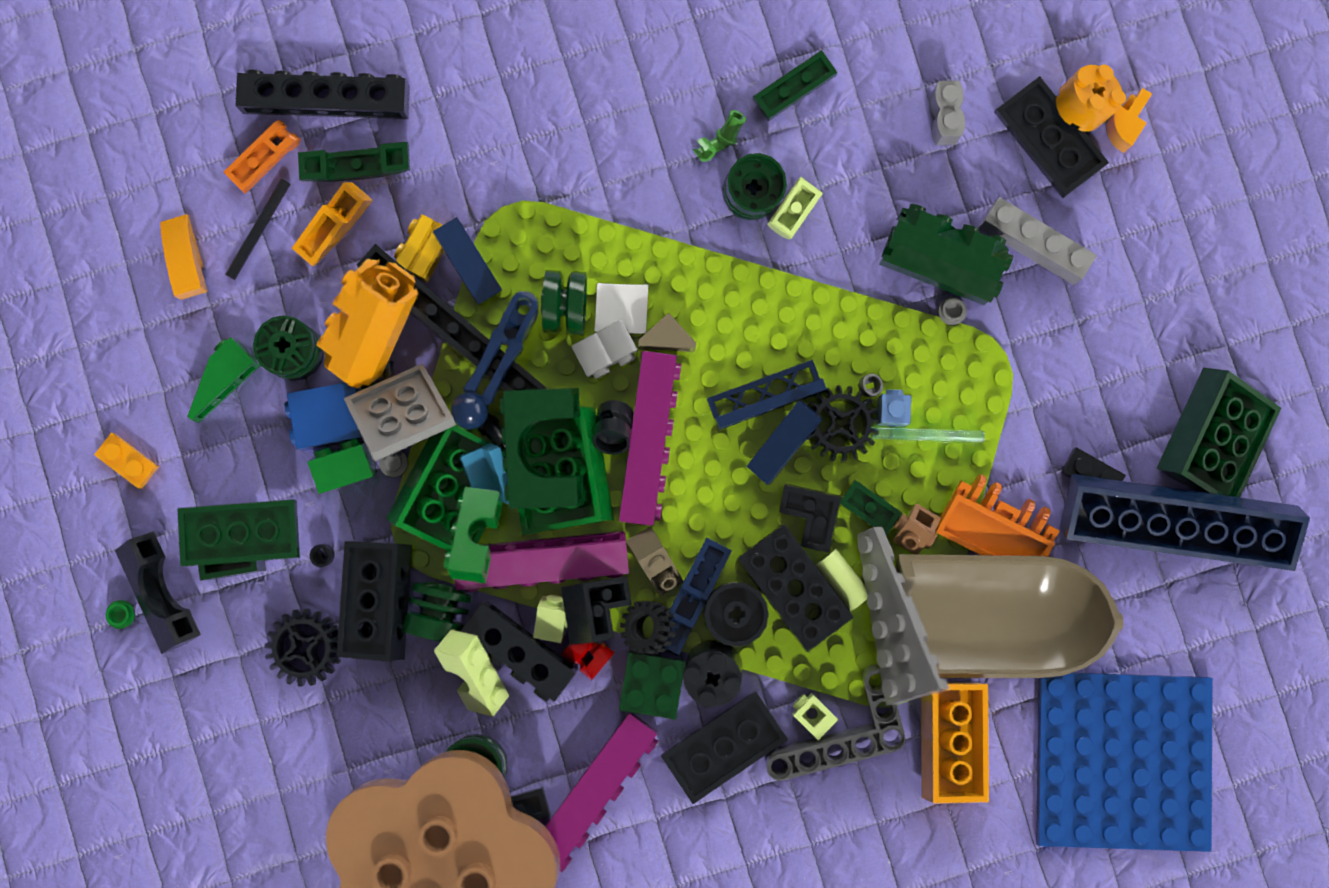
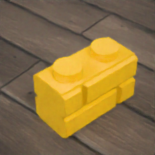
(421, 251)

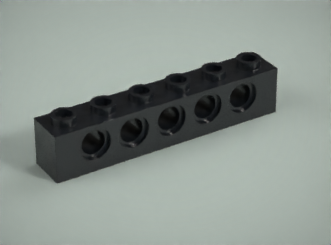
(254, 82)

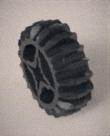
(849, 433)
(282, 659)

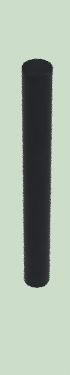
(257, 229)

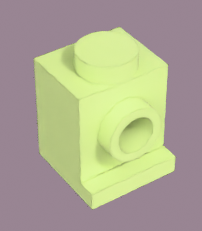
(820, 723)

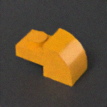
(1125, 124)

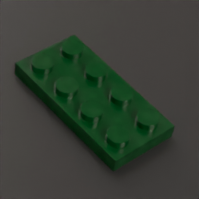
(238, 532)

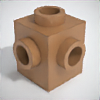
(916, 529)

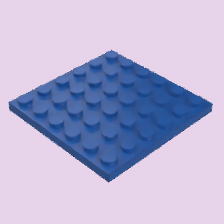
(1125, 762)

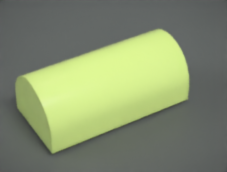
(794, 208)
(843, 579)

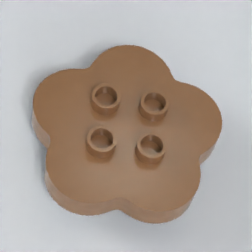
(440, 831)

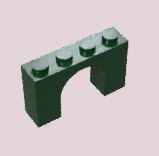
(525, 484)

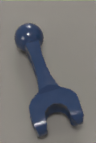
(470, 408)

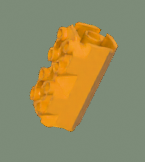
(369, 322)

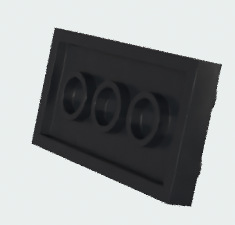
(1057, 149)
(724, 747)

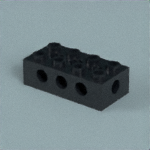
(814, 588)
(357, 603)
(536, 652)

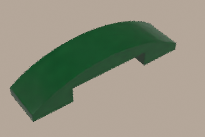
(354, 164)

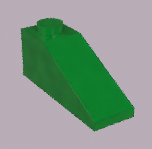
(223, 374)

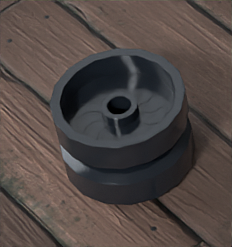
(749, 624)

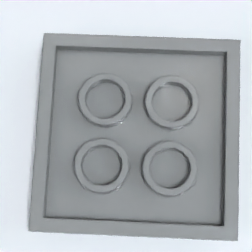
(399, 412)

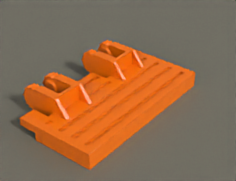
(995, 531)

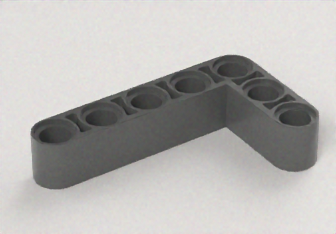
(846, 738)

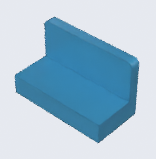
(485, 468)

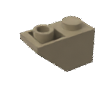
(655, 561)

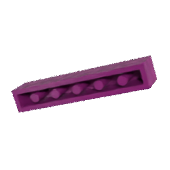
(648, 438)
(553, 561)
(600, 784)

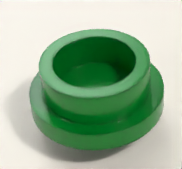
(120, 614)

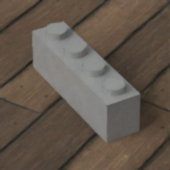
(1037, 241)

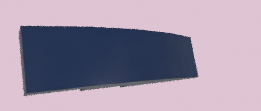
(696, 591)

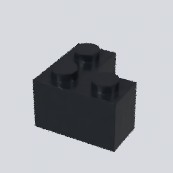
(589, 607)

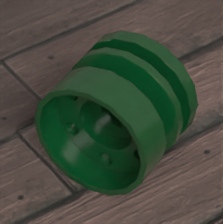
(766, 177)
(299, 359)
(436, 611)

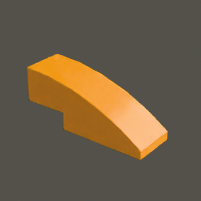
(332, 223)
(182, 257)

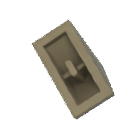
(667, 336)

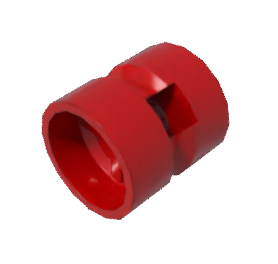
(589, 667)

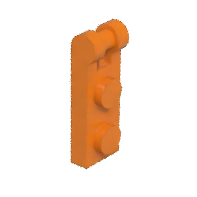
(261, 156)

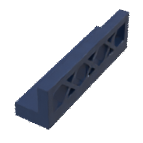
(770, 404)

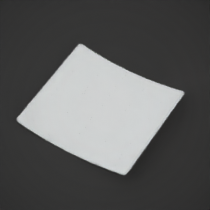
(622, 303)

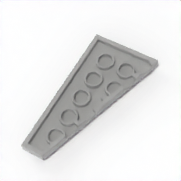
(898, 631)

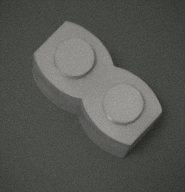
(947, 114)
(605, 349)

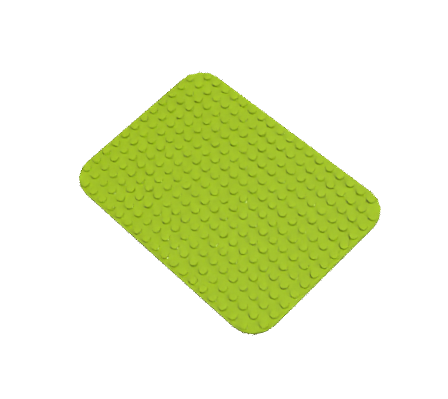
(744, 328)

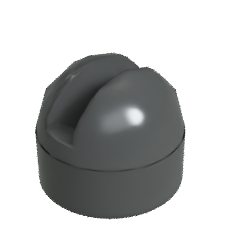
(868, 379)

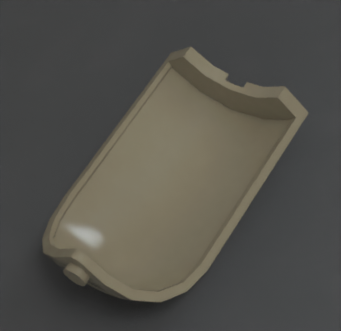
(1010, 614)

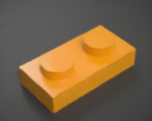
(126, 460)

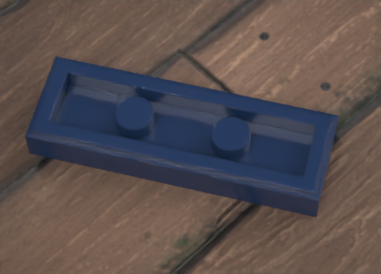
(467, 261)
(784, 442)

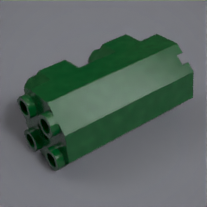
(947, 256)

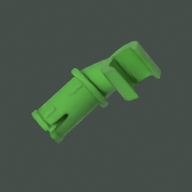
(724, 137)

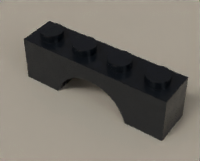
(143, 566)

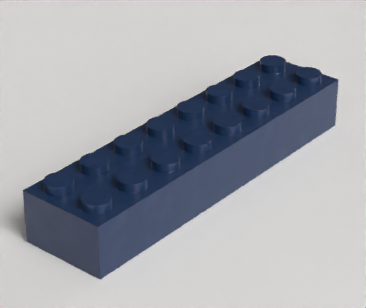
(1184, 522)

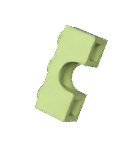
(466, 657)

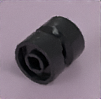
(613, 427)

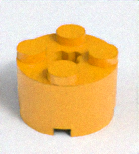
(1090, 97)

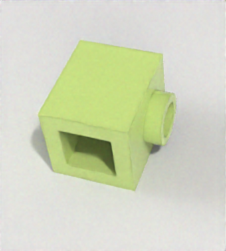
(550, 619)

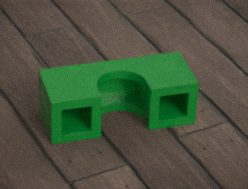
(476, 510)

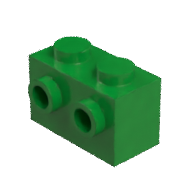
(341, 466)

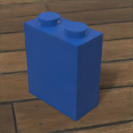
(321, 417)

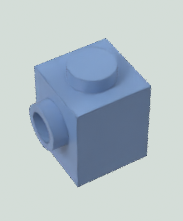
(894, 409)

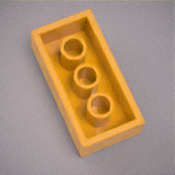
(955, 744)

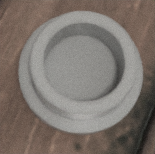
(952, 311)
(394, 466)

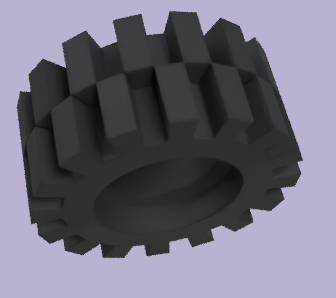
(634, 625)

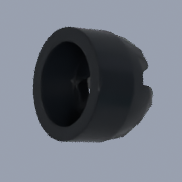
(318, 558)

